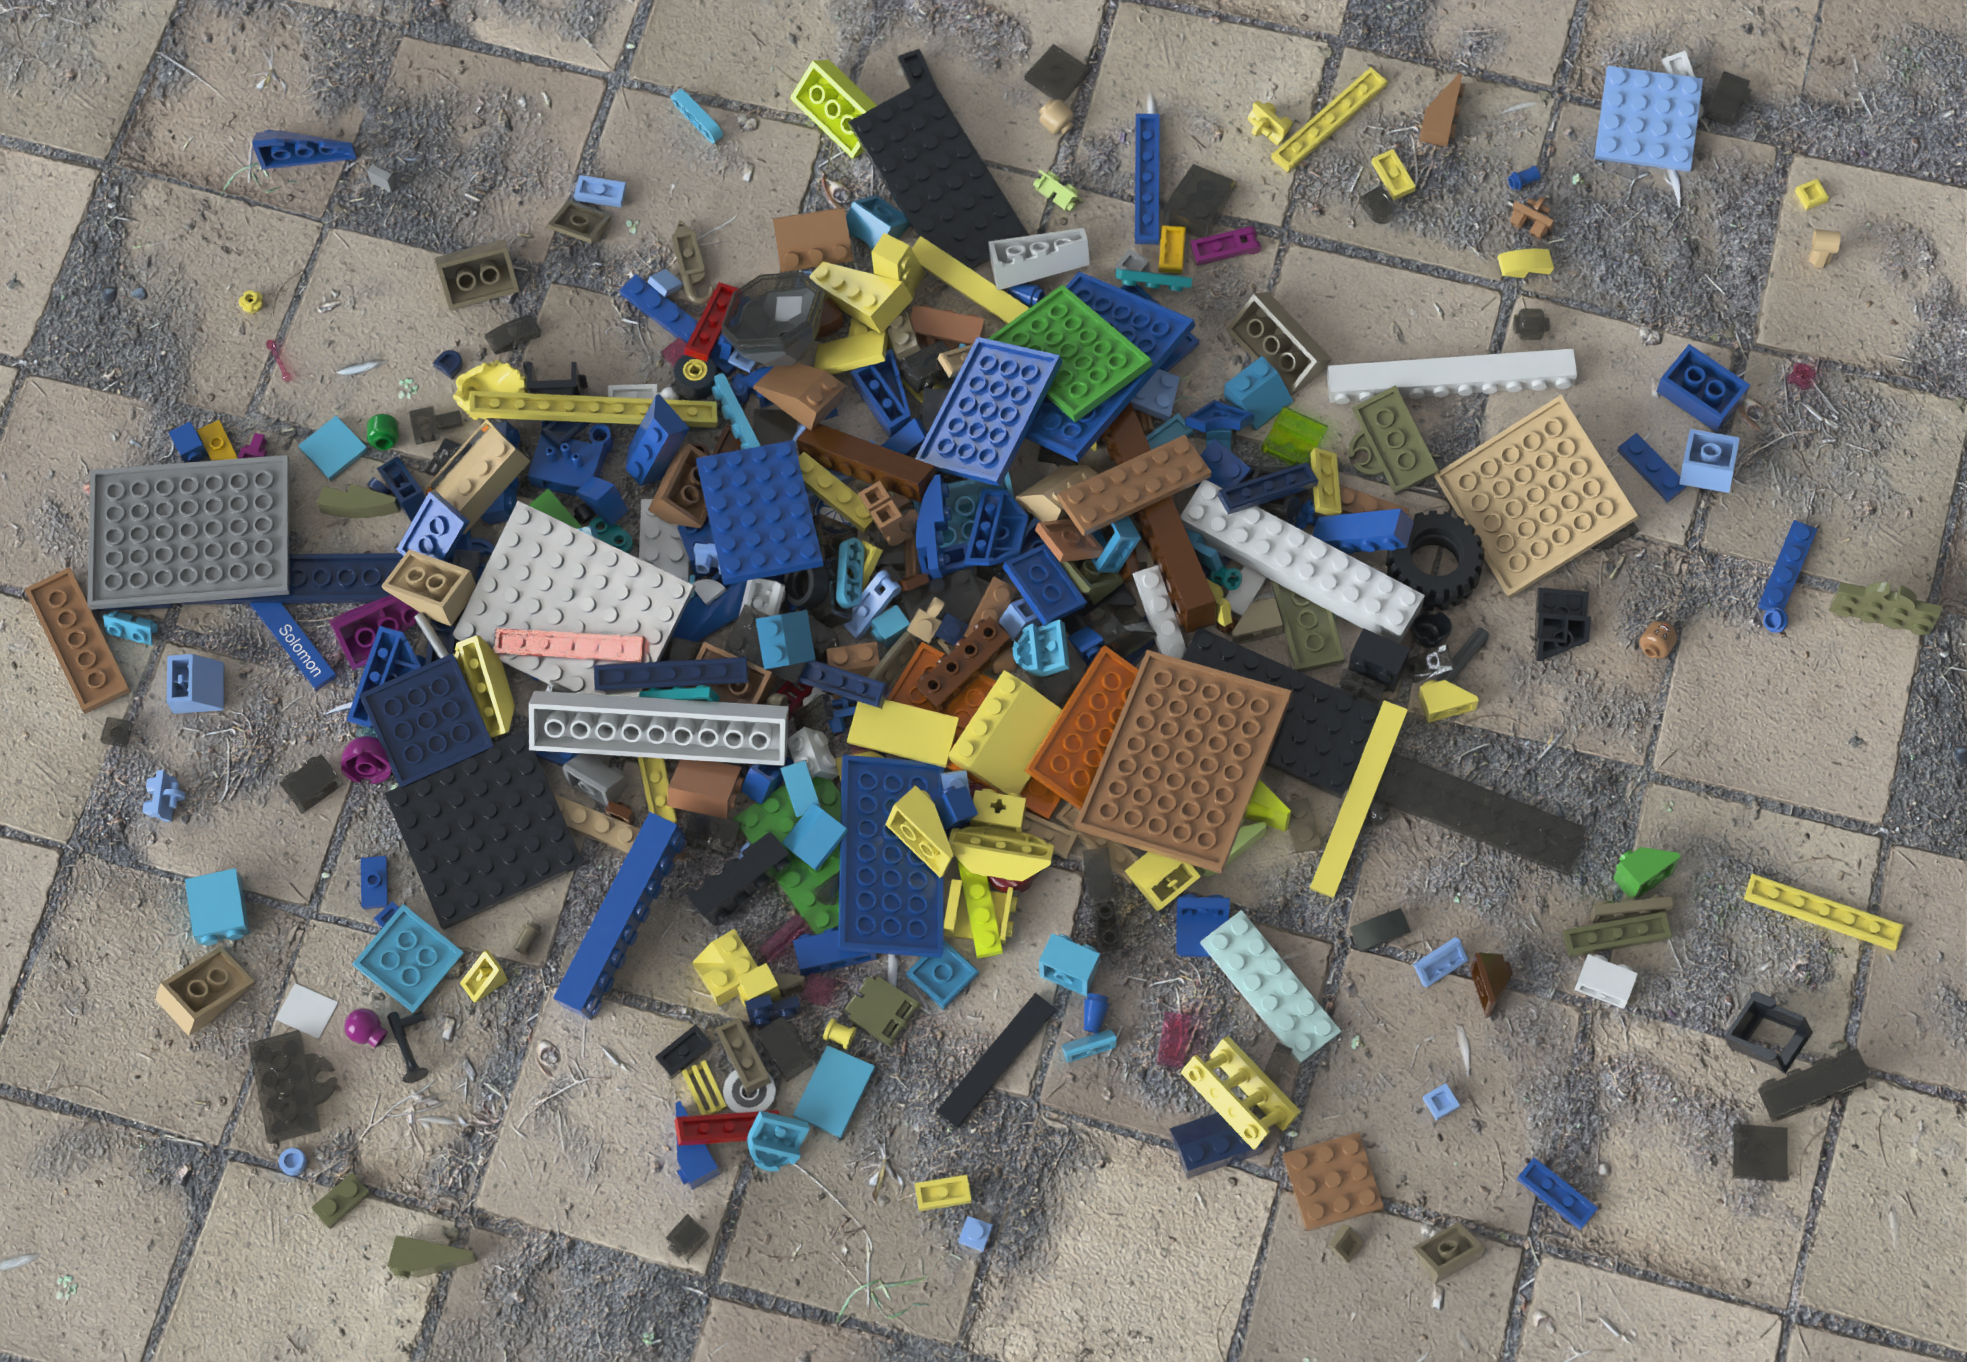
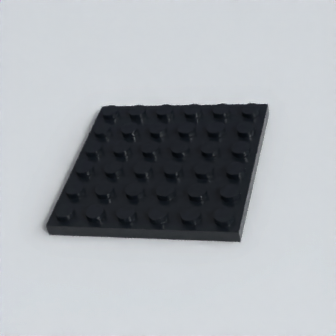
(484, 830)

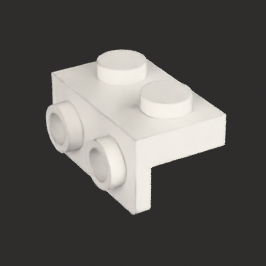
(764, 595)
(814, 749)

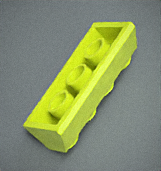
(832, 102)

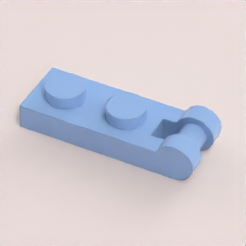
(872, 603)

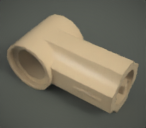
(1823, 246)

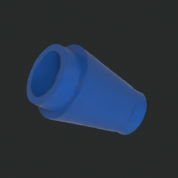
(1027, 294)
(1094, 1012)

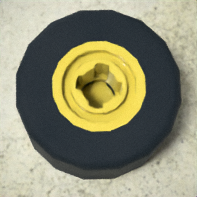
(700, 382)

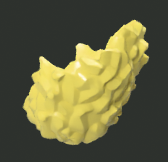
(489, 378)

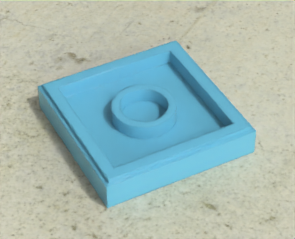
(333, 448)

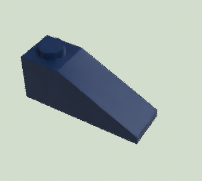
(402, 486)

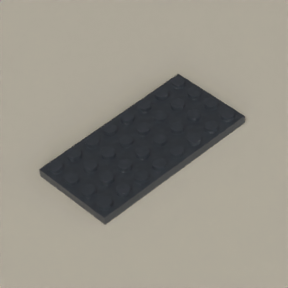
(936, 174)
(1322, 726)

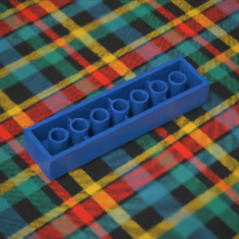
(620, 916)

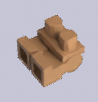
(887, 513)

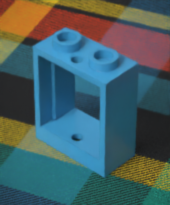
(1119, 546)

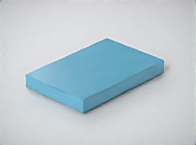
(834, 1091)

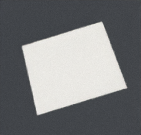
(306, 1010)

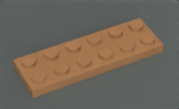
(1134, 485)
(77, 640)

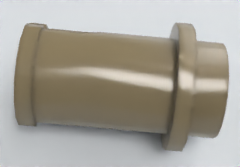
(527, 937)

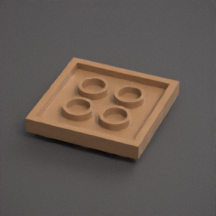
(1332, 1181)

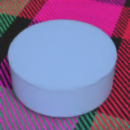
(293, 1161)

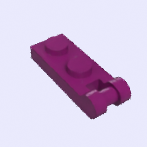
(1225, 245)

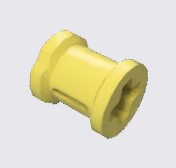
(839, 1033)

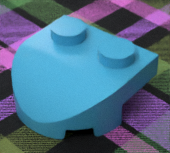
(1042, 649)
(776, 1140)

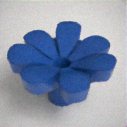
(1306, 516)

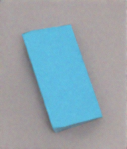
(1089, 1045)

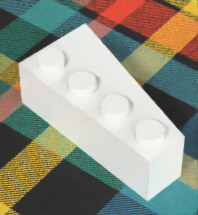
(1037, 256)

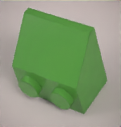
(1644, 870)

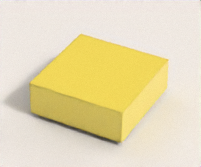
(1811, 194)

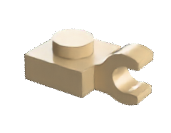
(925, 622)

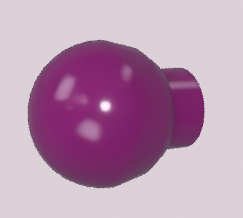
(364, 1027)

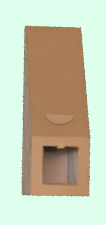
(1439, 115)

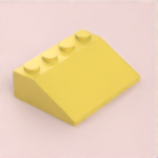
(1005, 734)

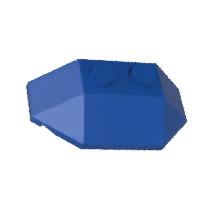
(997, 529)
(388, 659)

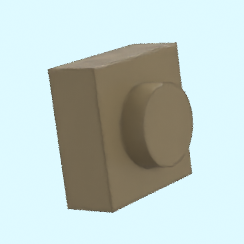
(1346, 1243)

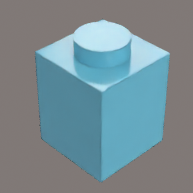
(889, 626)

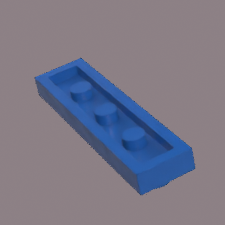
(1787, 566)

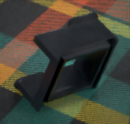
(556, 387)
(1760, 1007)

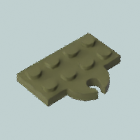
(1391, 442)
(1886, 607)

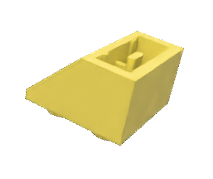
(1161, 878)

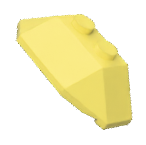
(487, 683)
(1000, 852)

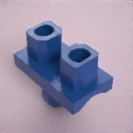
(837, 723)

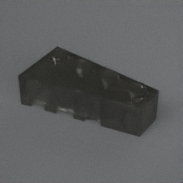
(1815, 1085)

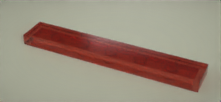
(569, 645)

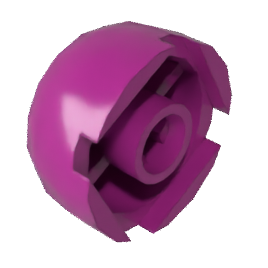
(365, 760)

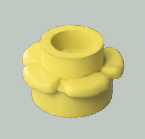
(255, 305)

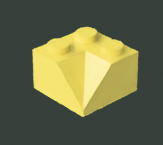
(722, 965)

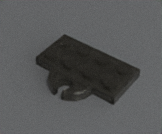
(289, 1085)

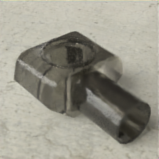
(437, 423)

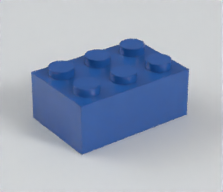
(1703, 388)

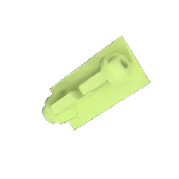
(1065, 195)

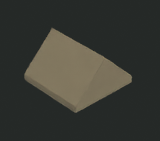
(1448, 1252)

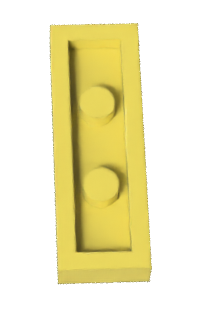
(1327, 492)

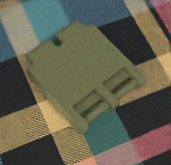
(881, 1009)

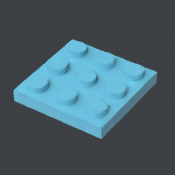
(408, 958)

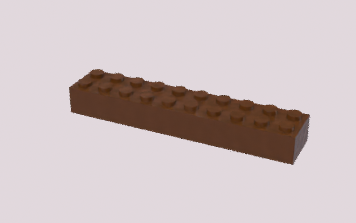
(1165, 533)

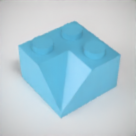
(1069, 964)

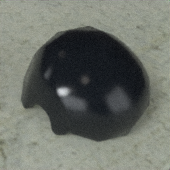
(1431, 630)

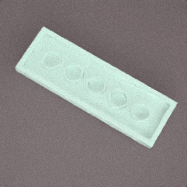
(1270, 987)

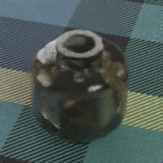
(1530, 324)

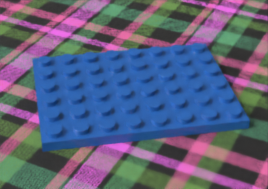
(1146, 325)

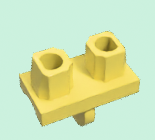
(1267, 123)

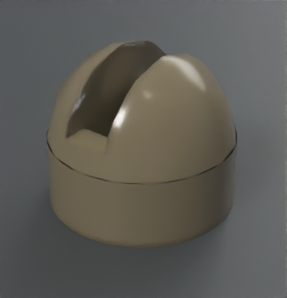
(777, 699)

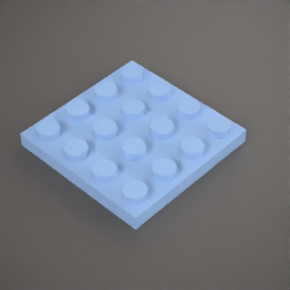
(1648, 118)

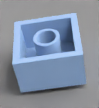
(1709, 460)

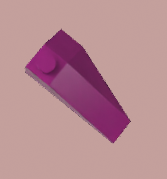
(358, 627)

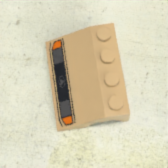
(478, 472)

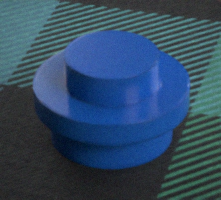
(1776, 620)

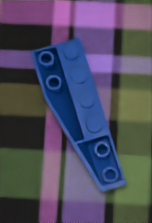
(702, 620)

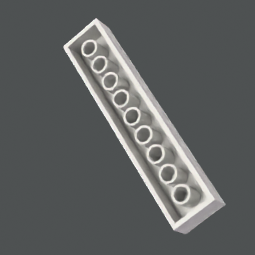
(1304, 564)
(658, 728)

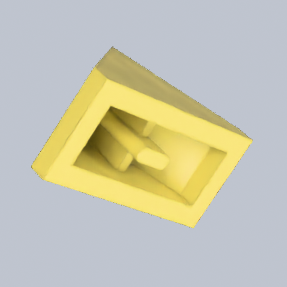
(483, 977)

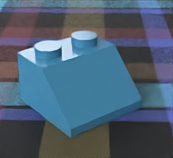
(873, 217)
(1258, 391)
(785, 639)

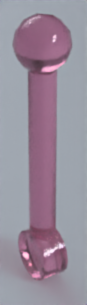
(271, 345)

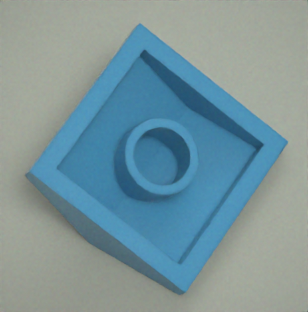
(815, 836)

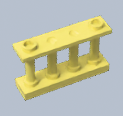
(1252, 1081)

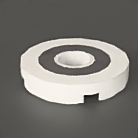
(738, 1103)

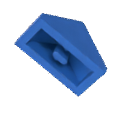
(603, 500)

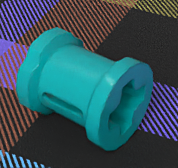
(1225, 577)

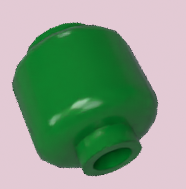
(382, 431)

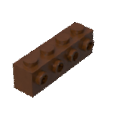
(964, 663)

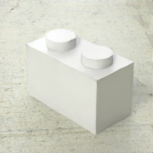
(1606, 980)

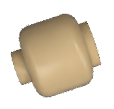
(1056, 117)

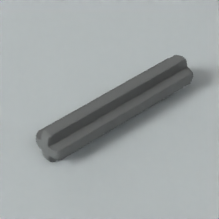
(1465, 654)

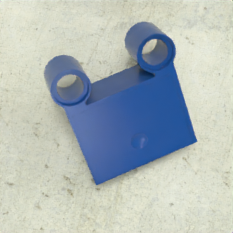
(571, 465)

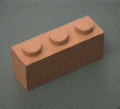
(946, 325)

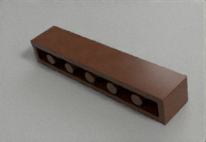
(867, 461)

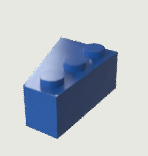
(883, 393)

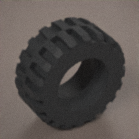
(1455, 537)

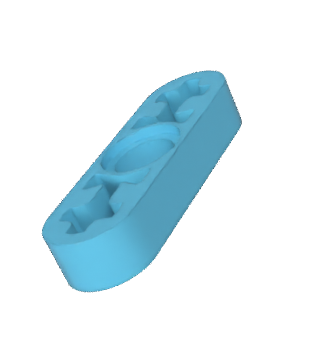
(697, 116)
(847, 589)

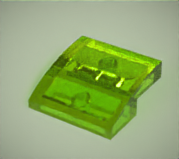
(1293, 437)

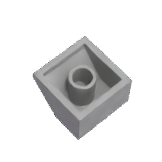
(595, 779)

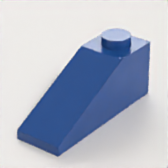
(694, 1160)

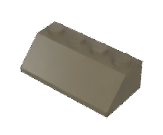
(1272, 332)

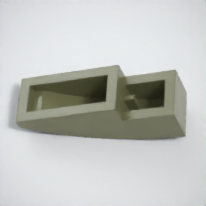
(356, 503)

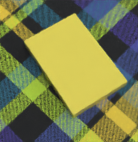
(852, 352)

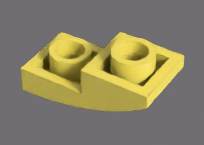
(1520, 262)
(1223, 607)

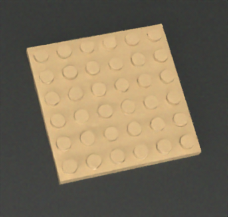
(1536, 496)

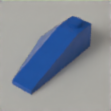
(289, 149)

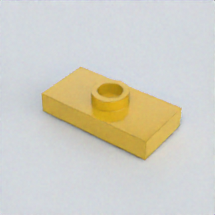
(1172, 249)
(216, 442)

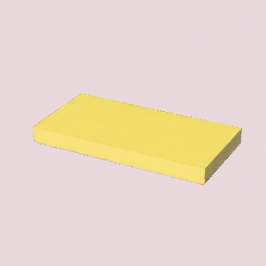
(904, 731)

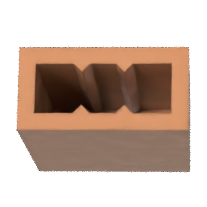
(705, 787)

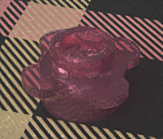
(1801, 369)

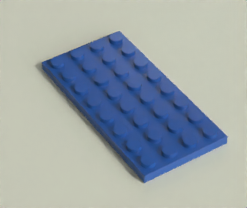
(885, 890)

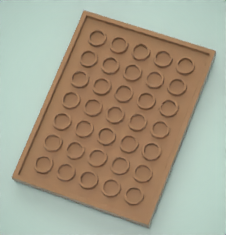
(1184, 761)

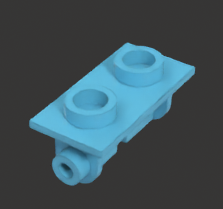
(121, 626)

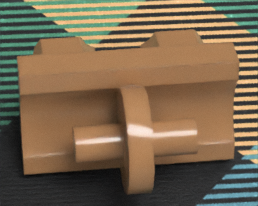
(1541, 222)

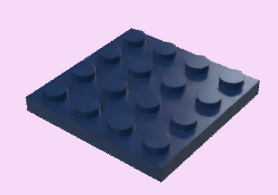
(426, 720)

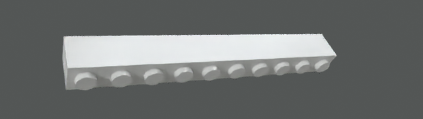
(1453, 375)

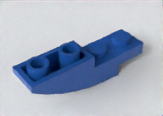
(931, 522)

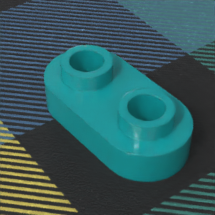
(612, 534)

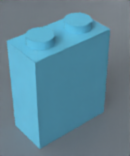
(217, 907)

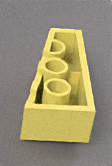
(898, 262)
(863, 295)

